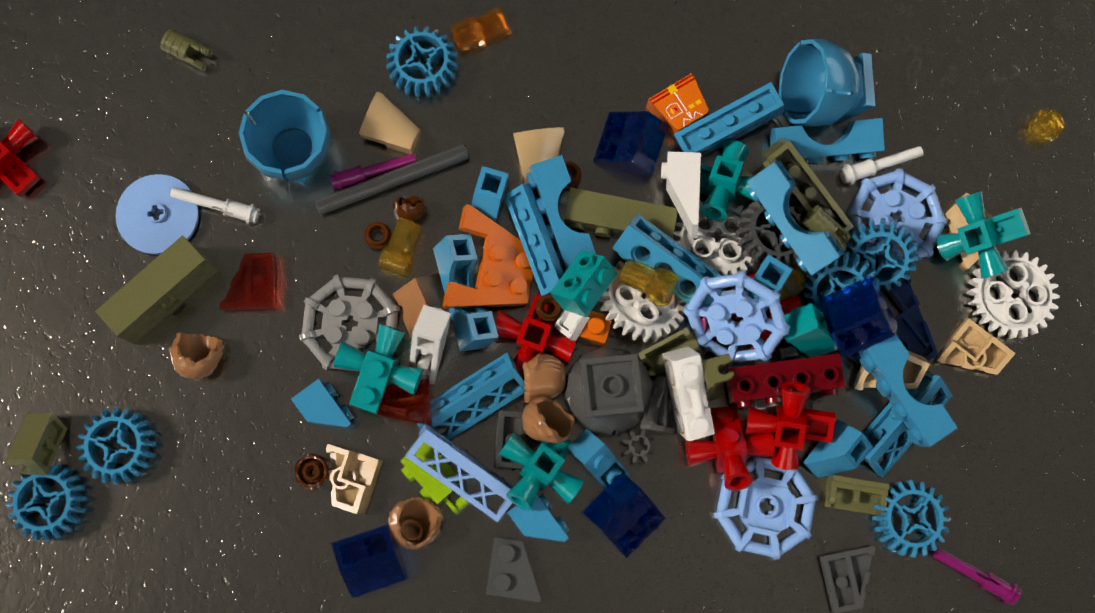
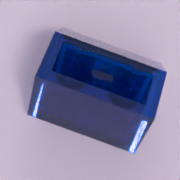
(631, 142)
(858, 317)
(624, 514)
(369, 561)

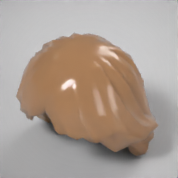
(195, 355)
(543, 377)
(547, 420)
(415, 522)

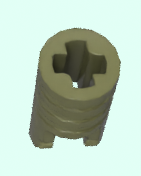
(184, 48)
(818, 221)

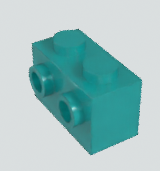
(583, 283)
(809, 331)

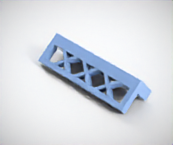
(468, 464)

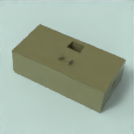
(156, 290)

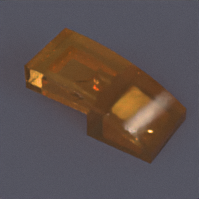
(481, 30)

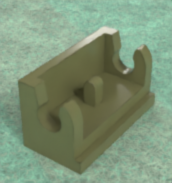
(653, 355)
(712, 372)
(36, 443)
(855, 494)

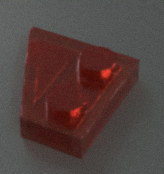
(253, 284)
(408, 407)

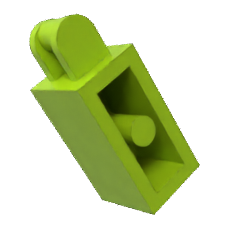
(433, 488)

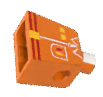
(679, 104)

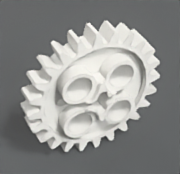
(726, 239)
(997, 310)
(630, 311)

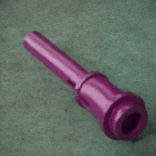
(358, 174)
(1008, 592)

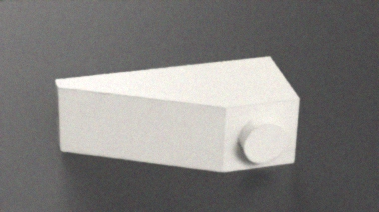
(683, 186)
(429, 341)

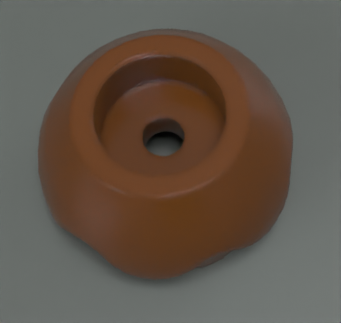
(409, 208)
(303, 467)

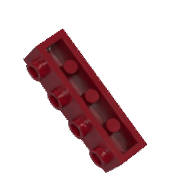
(765, 380)

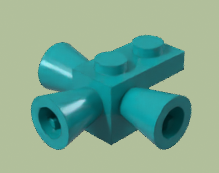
(724, 180)
(983, 234)
(377, 369)
(539, 470)

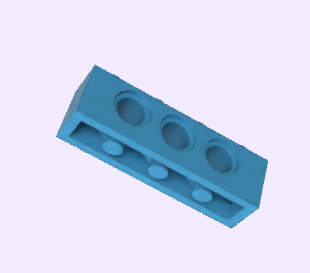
(664, 250)

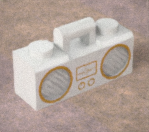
(688, 393)

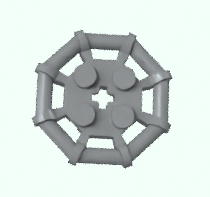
(339, 311)

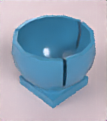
(825, 84)
(287, 136)

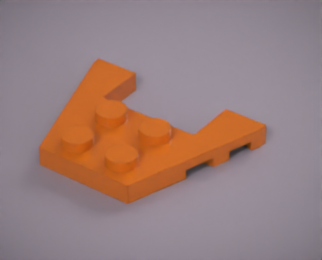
(503, 270)

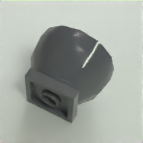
(608, 390)

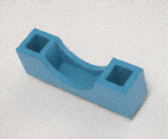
(859, 137)
(549, 180)
(773, 190)
(456, 263)
(924, 422)

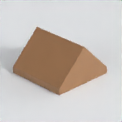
(416, 293)

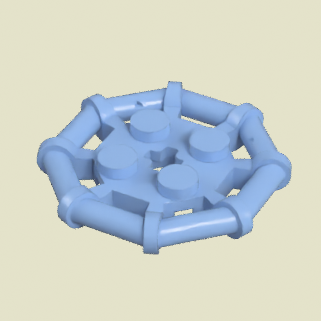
(906, 205)
(732, 332)
(775, 520)

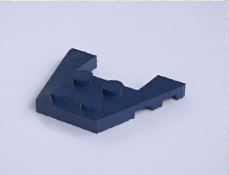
(911, 326)

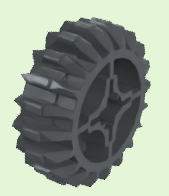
(766, 238)

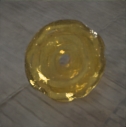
(1053, 119)

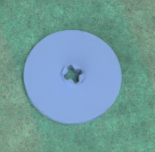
(138, 205)

